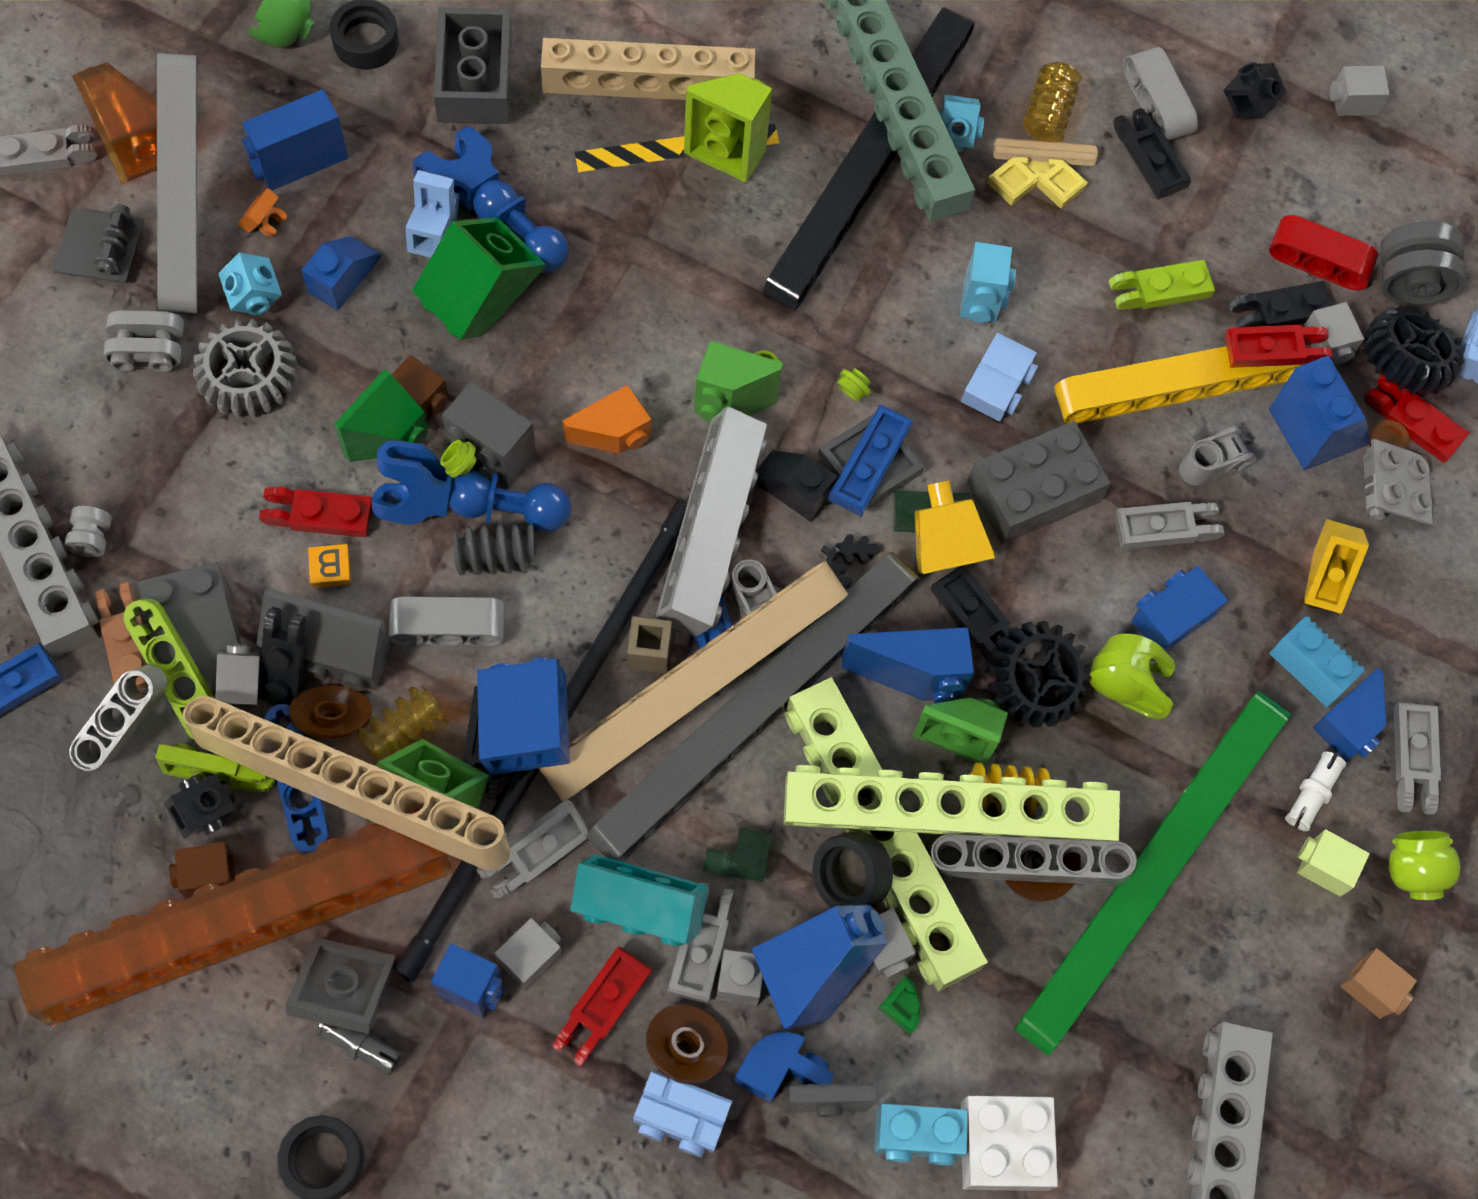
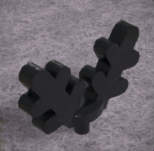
(848, 551)

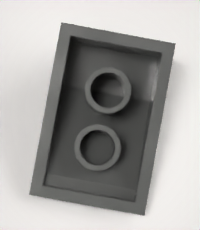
(202, 615)

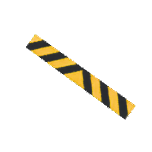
(642, 152)

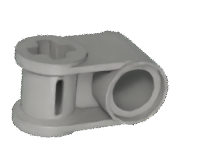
(1222, 455)
(750, 598)

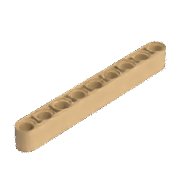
(696, 679)
(253, 739)

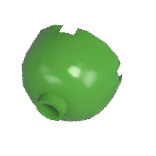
(282, 22)

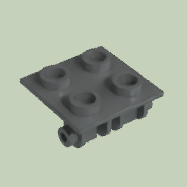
(99, 244)

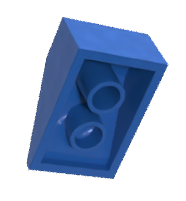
(916, 662)

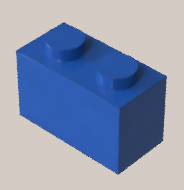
(1179, 608)
(468, 981)

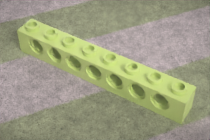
(1098, 803)
(943, 968)

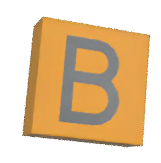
(329, 566)

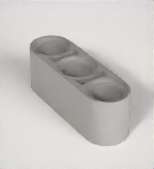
(1160, 92)
(446, 621)
(101, 725)

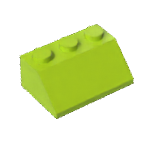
(728, 123)

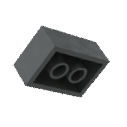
(473, 65)
(1038, 482)

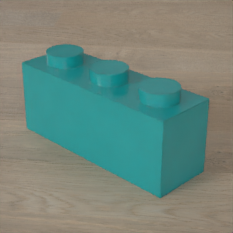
(639, 899)

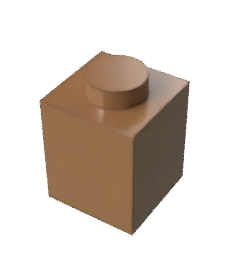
(1379, 984)

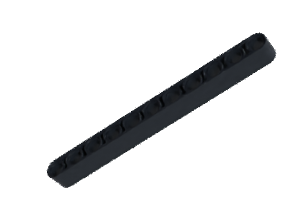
(859, 173)

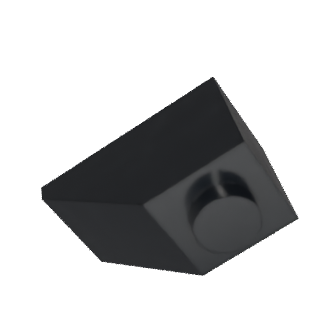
(796, 481)

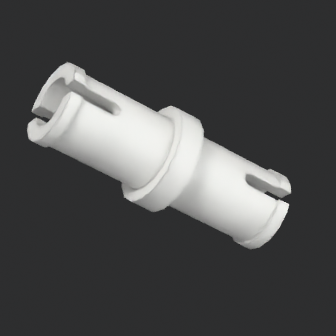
(1315, 791)

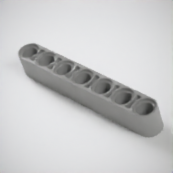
(177, 183)

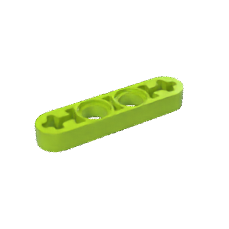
(182, 663)

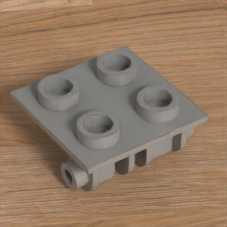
(1397, 483)

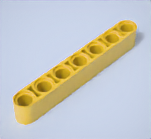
(1160, 384)

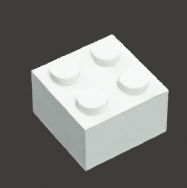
(1010, 1143)

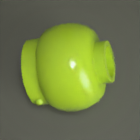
(1424, 864)

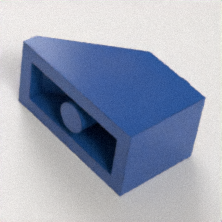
(338, 269)
(1356, 719)

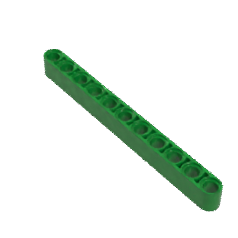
(1154, 872)

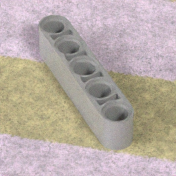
(1051, 849)

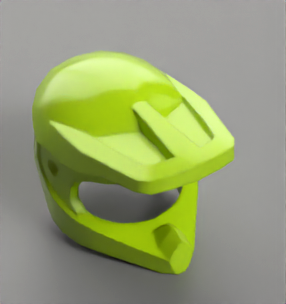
(1124, 674)

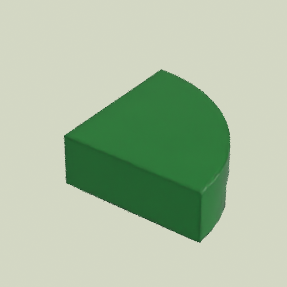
(903, 1006)

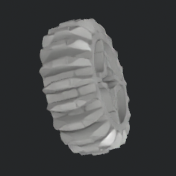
(242, 387)

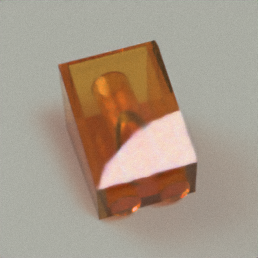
(123, 119)

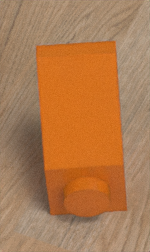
(610, 423)

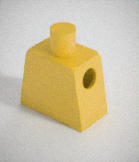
(949, 532)

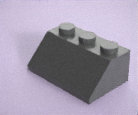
(338, 640)

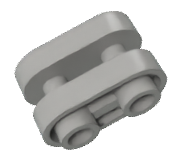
(143, 340)

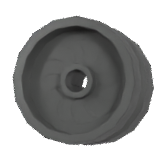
(1422, 264)

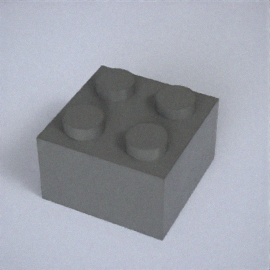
(499, 434)

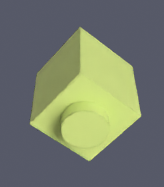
(1331, 862)

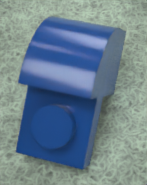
(773, 1059)

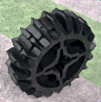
(1413, 350)
(1053, 647)

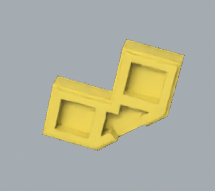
(1053, 178)

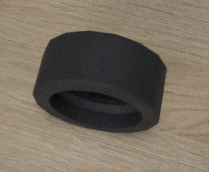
(362, 12)
(876, 864)
(293, 1140)

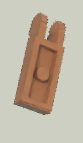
(119, 645)

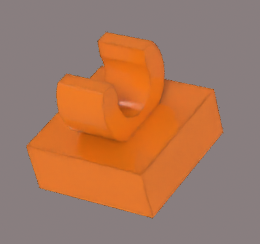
(260, 211)

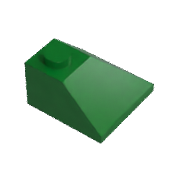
(379, 416)

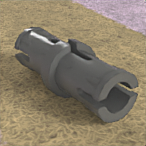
(363, 1046)

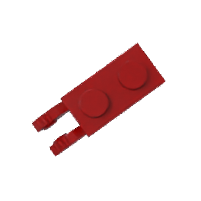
(1275, 345)
(1422, 421)
(319, 511)
(604, 1002)

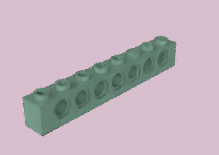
(889, 66)

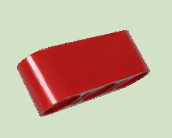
(1323, 252)

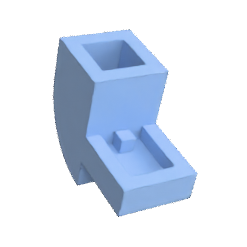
(433, 212)

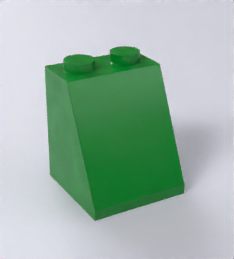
(476, 275)

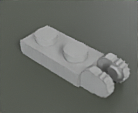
(47, 149)
(1166, 524)
(1417, 755)
(540, 847)
(699, 958)

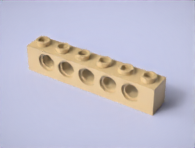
(636, 68)

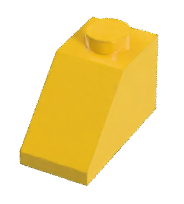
(1335, 565)

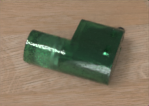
(747, 861)

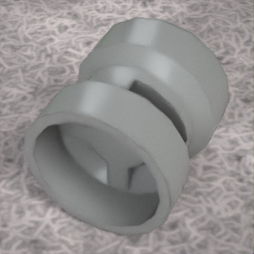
(88, 531)

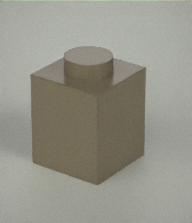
(649, 645)

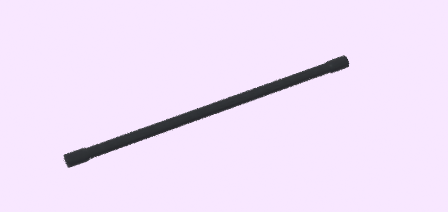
(423, 943)

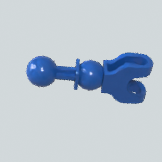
(481, 190)
(429, 492)

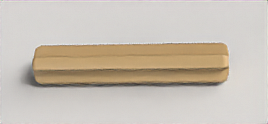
(1043, 150)

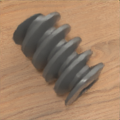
(494, 550)

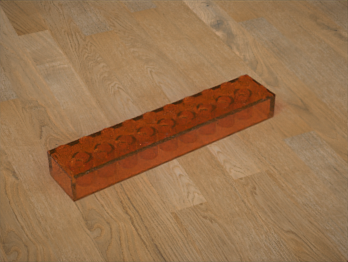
(224, 922)

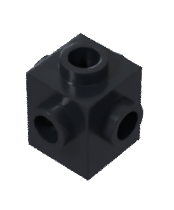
(1255, 90)
(191, 815)

